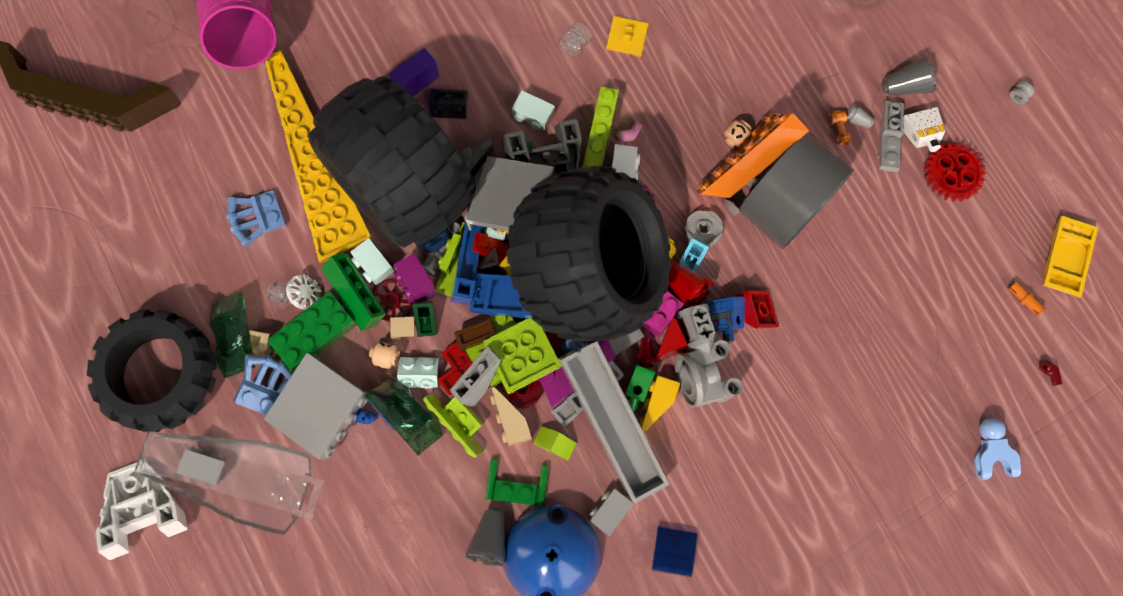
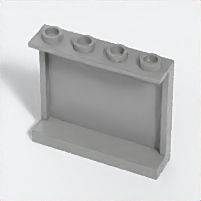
(501, 190)
(316, 407)

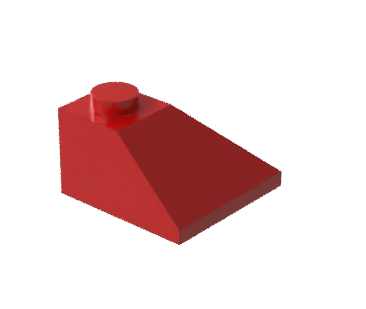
(759, 309)

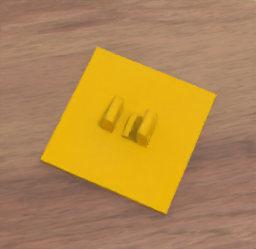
(627, 36)

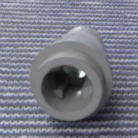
(859, 117)

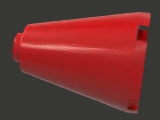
(688, 284)

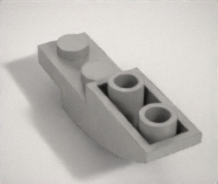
(890, 136)

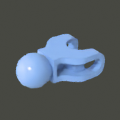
(995, 449)

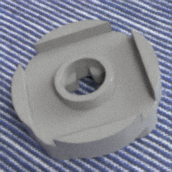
(704, 218)

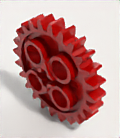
(954, 172)

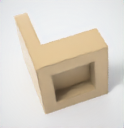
(402, 327)
(259, 343)

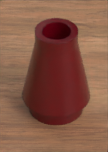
(646, 354)

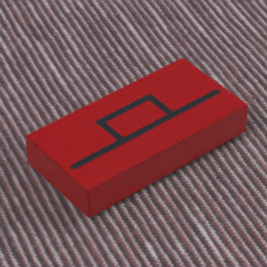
(484, 243)

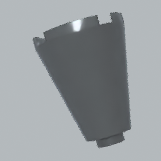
(911, 79)
(489, 539)

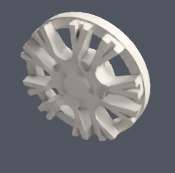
(303, 291)

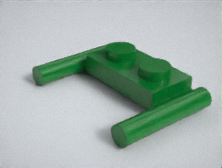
(516, 492)

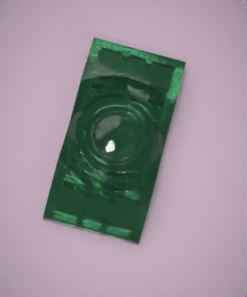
(232, 334)
(405, 415)

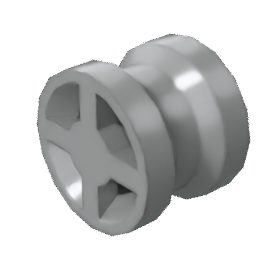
(1022, 93)

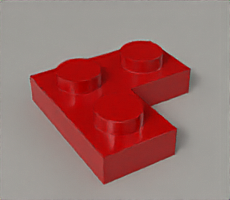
(459, 362)

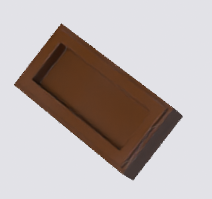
(475, 334)

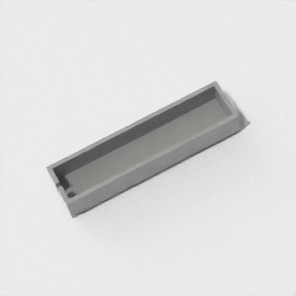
(613, 421)

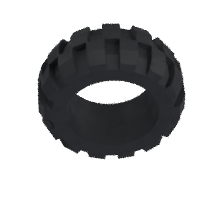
(115, 351)

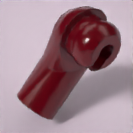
(1052, 371)

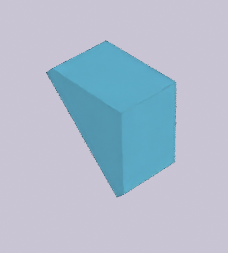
(694, 254)

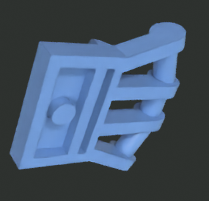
(267, 213)
(252, 393)

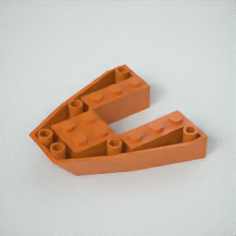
(753, 155)

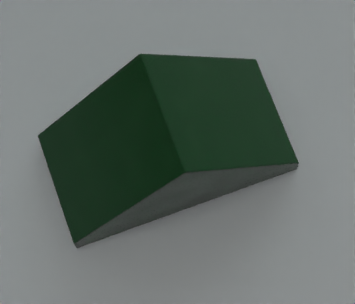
(425, 318)

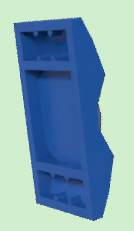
(496, 297)

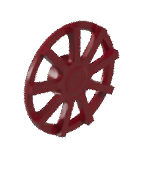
(392, 300)

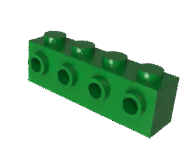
(353, 291)

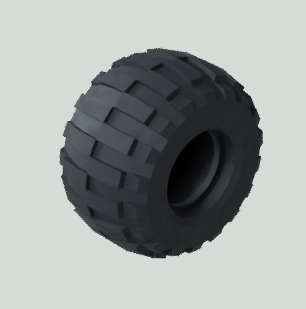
(392, 160)
(589, 254)

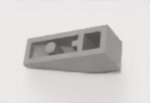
(477, 378)

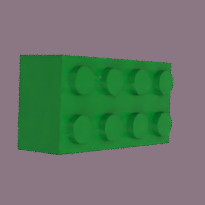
(312, 331)

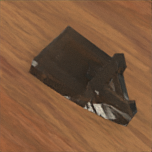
(490, 264)

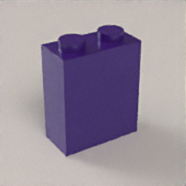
(416, 72)

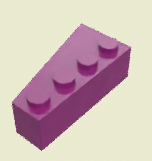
(557, 384)

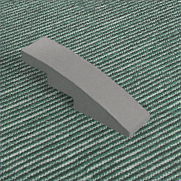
(571, 406)

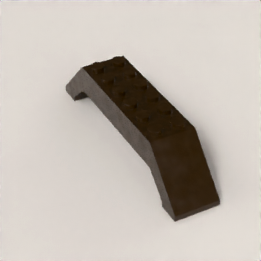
(84, 102)

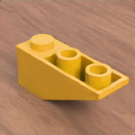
(662, 397)

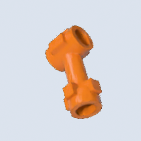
(839, 118)

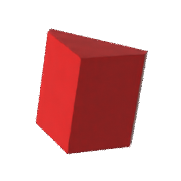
(672, 343)

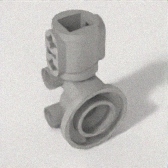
(697, 368)

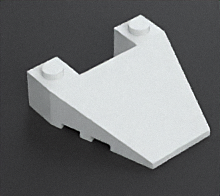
(134, 504)

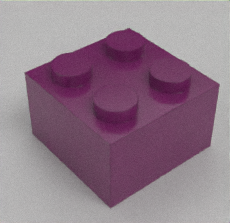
(414, 279)

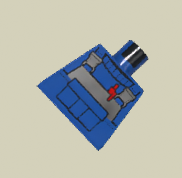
(727, 316)

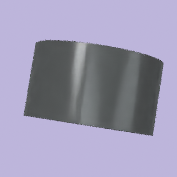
(795, 190)

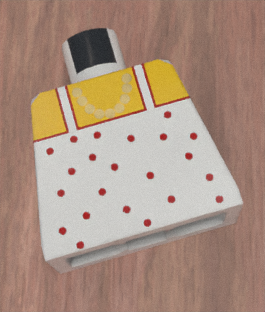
(924, 128)

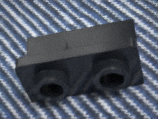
(448, 103)

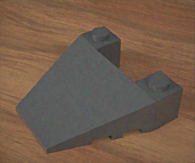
(561, 156)

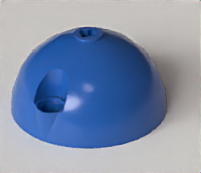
(535, 536)

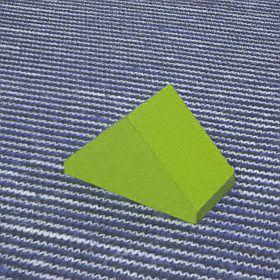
(555, 443)

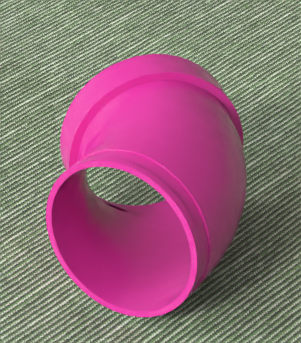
(236, 31)

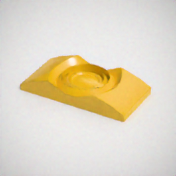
(1069, 256)

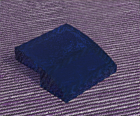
(674, 551)

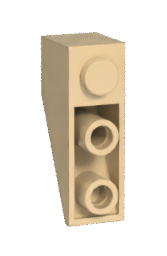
(513, 422)

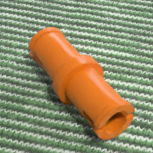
(1027, 298)

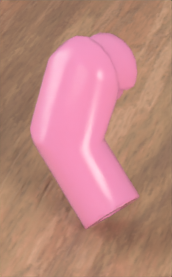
(629, 135)

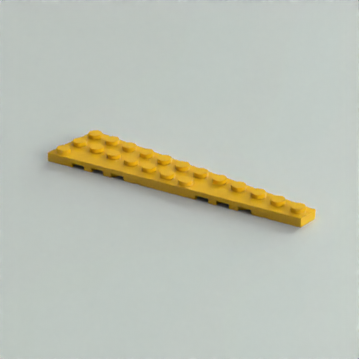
(330, 211)

